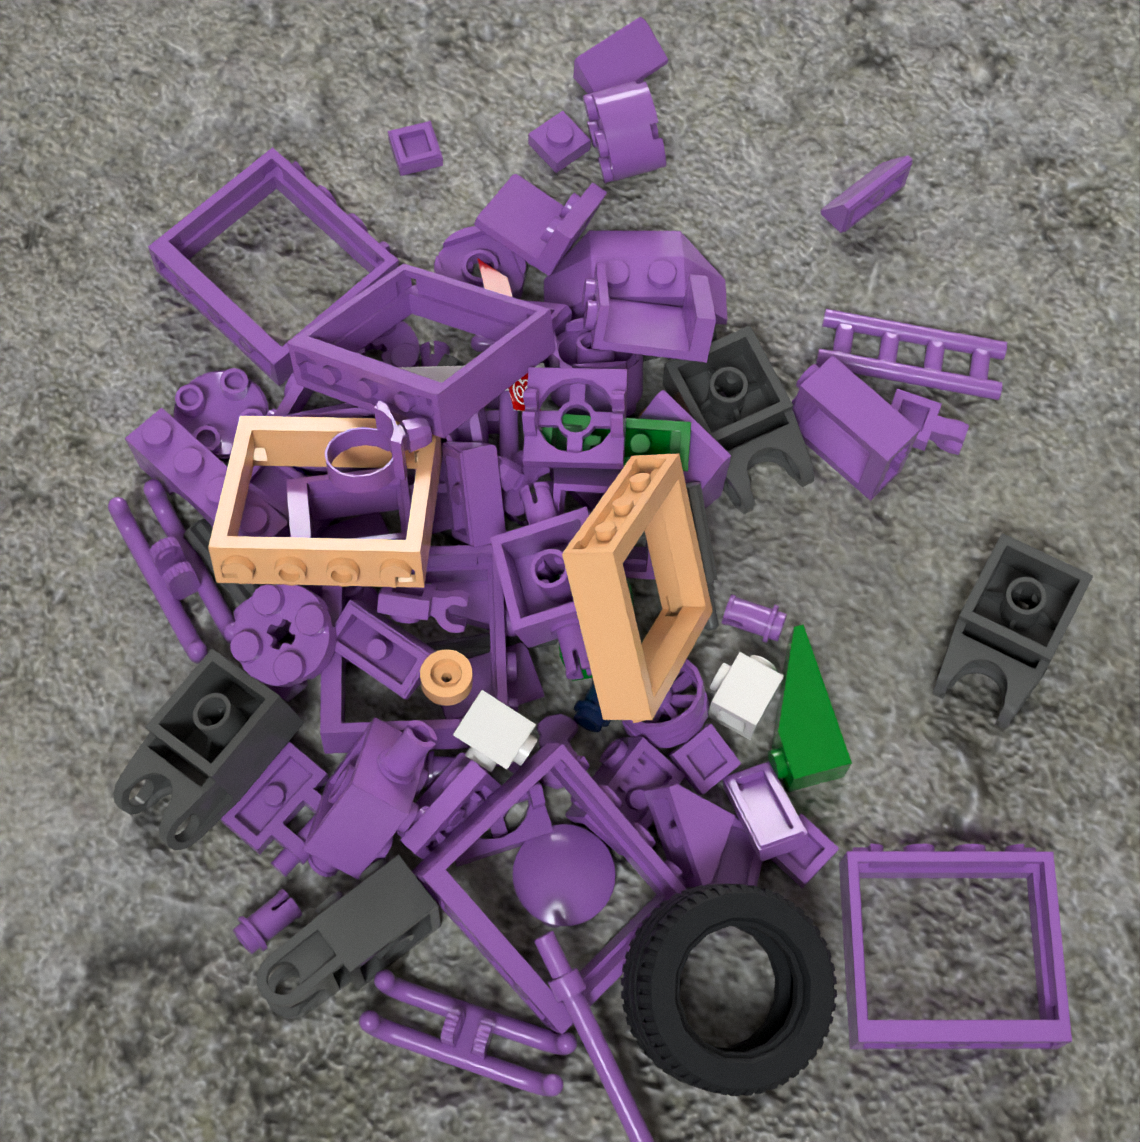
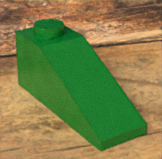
(641, 437)
(806, 731)

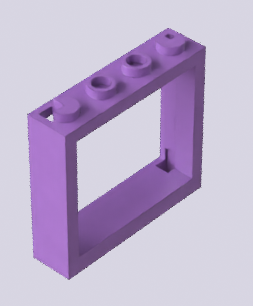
(206, 222)
(328, 359)
(444, 565)
(603, 808)
(965, 861)

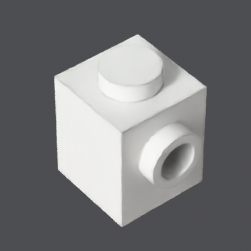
(744, 693)
(495, 733)

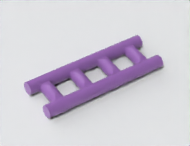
(936, 342)

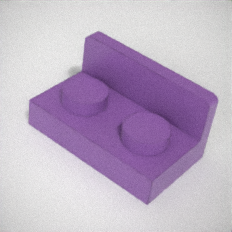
(629, 769)
(448, 804)

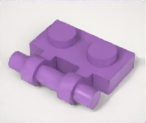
(273, 802)

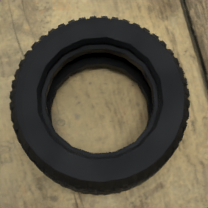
(801, 989)

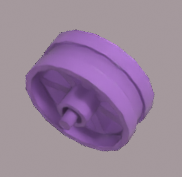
(667, 727)

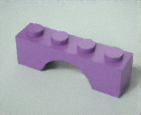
(196, 474)

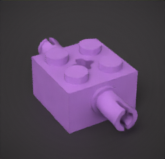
(528, 567)
(369, 798)

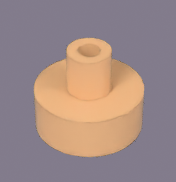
(446, 677)

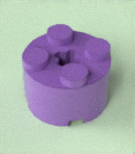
(624, 130)
(576, 351)

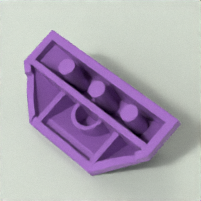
(638, 268)

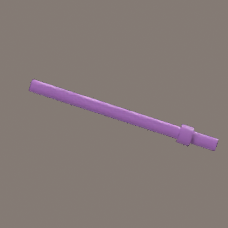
(568, 987)

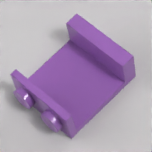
(649, 327)

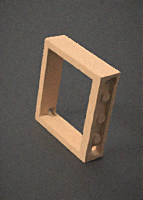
(319, 560)
(630, 674)

